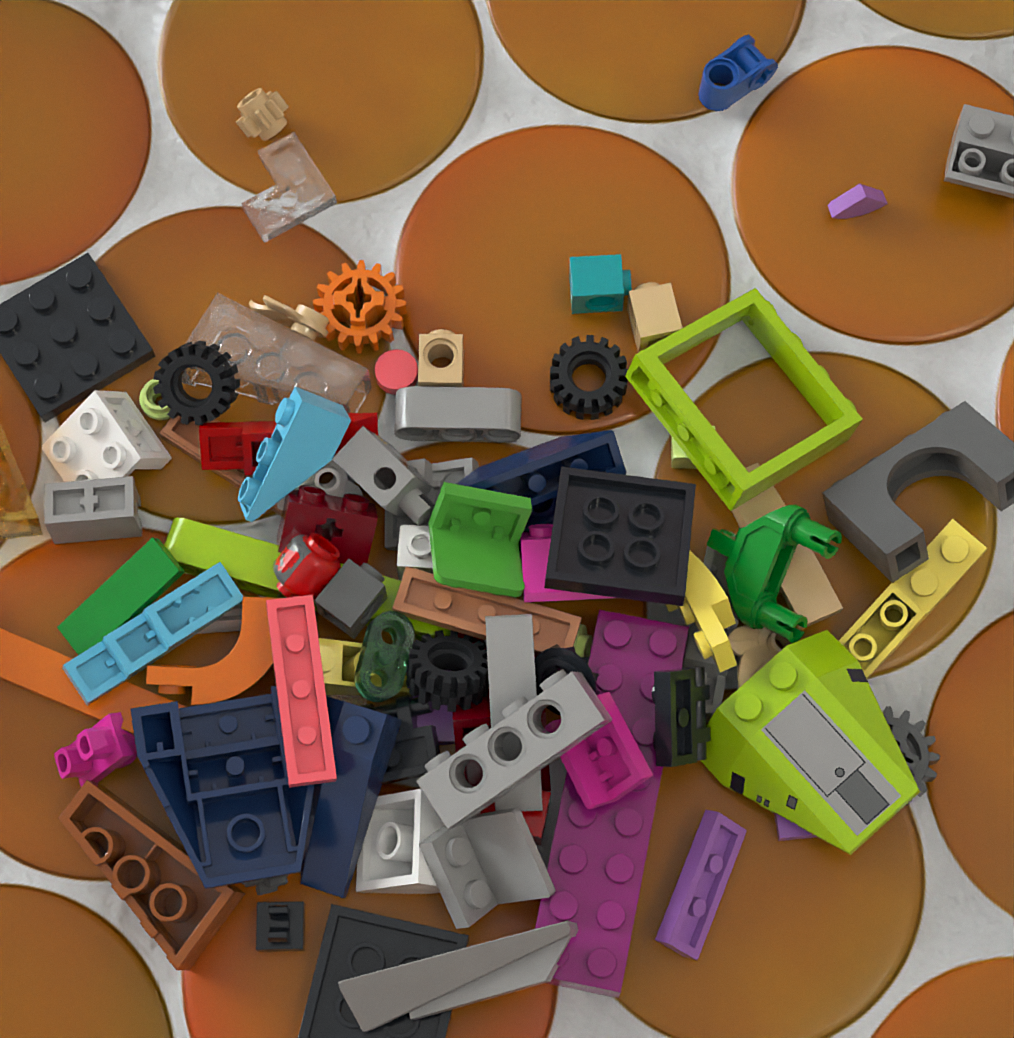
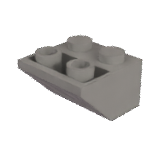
(982, 151)

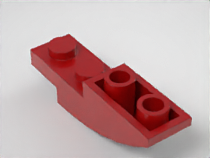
(237, 443)

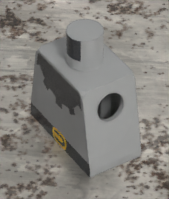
(386, 476)

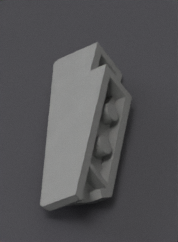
(458, 976)

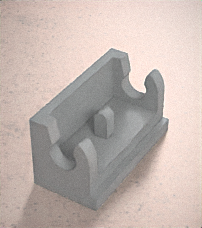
(92, 510)

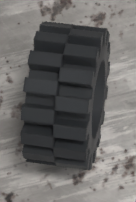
(592, 353)
(178, 400)
(432, 682)

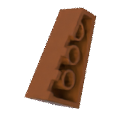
(149, 873)

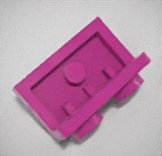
(606, 762)

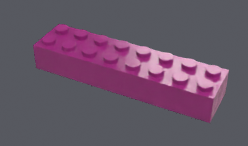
(603, 850)

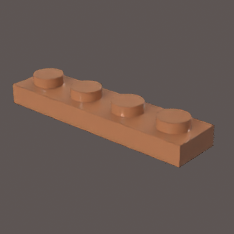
(465, 610)

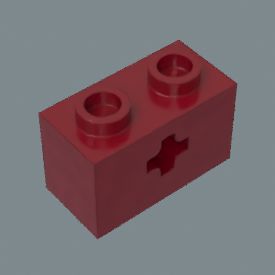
(351, 532)

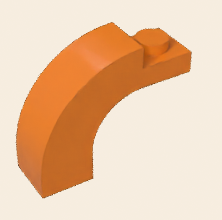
(234, 673)

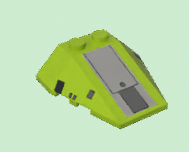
(812, 744)

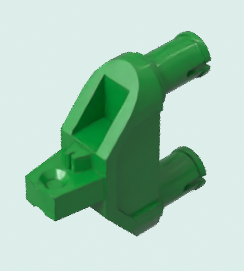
(760, 560)

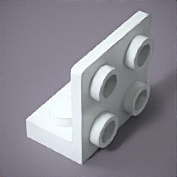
(104, 440)

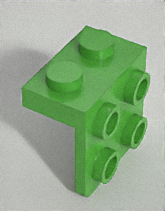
(478, 538)

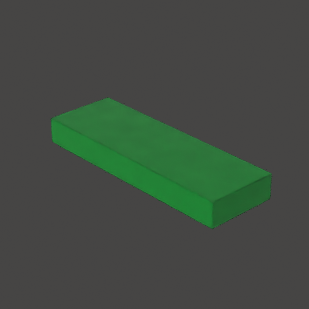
(122, 596)

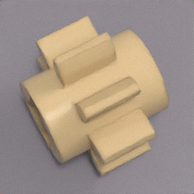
(262, 114)

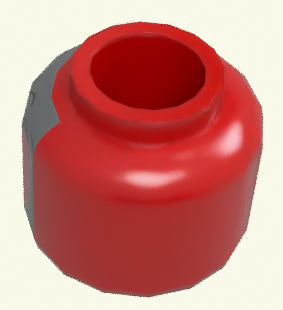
(306, 566)

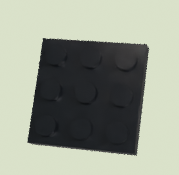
(69, 337)
(621, 536)
(363, 944)

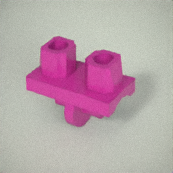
(97, 751)

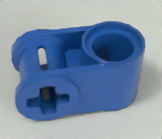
(739, 69)

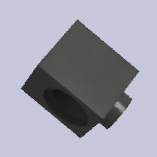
(352, 597)

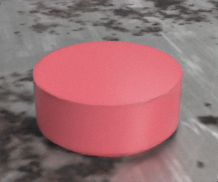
(396, 370)

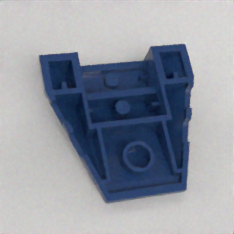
(226, 786)

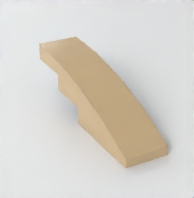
(805, 583)

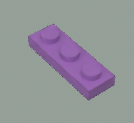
(701, 885)

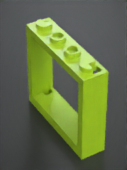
(697, 435)

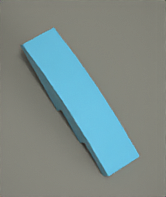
(153, 633)

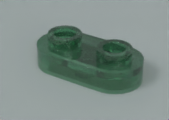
(384, 659)

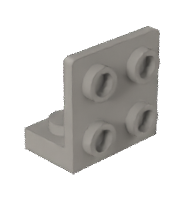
(486, 865)

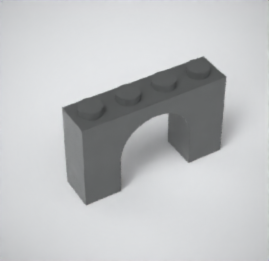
(953, 445)

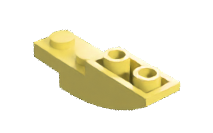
(912, 597)
(710, 611)

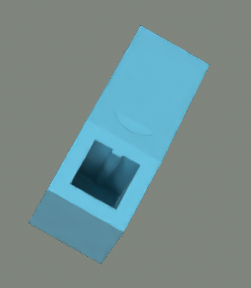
(300, 445)

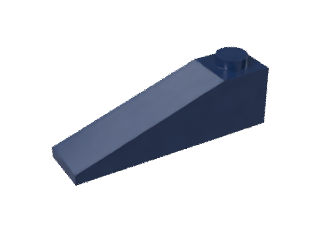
(344, 808)

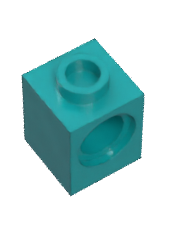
(598, 283)

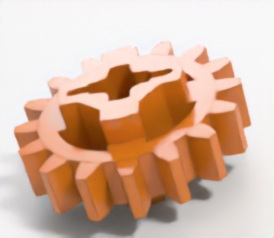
(342, 301)

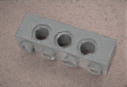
(580, 717)

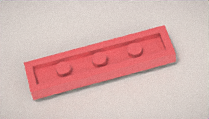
(301, 691)

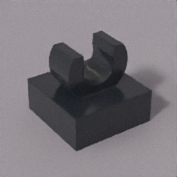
(280, 926)

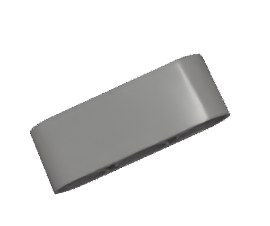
(458, 414)

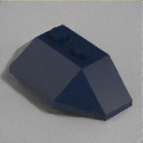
(537, 470)

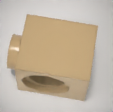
(652, 313)
(441, 344)

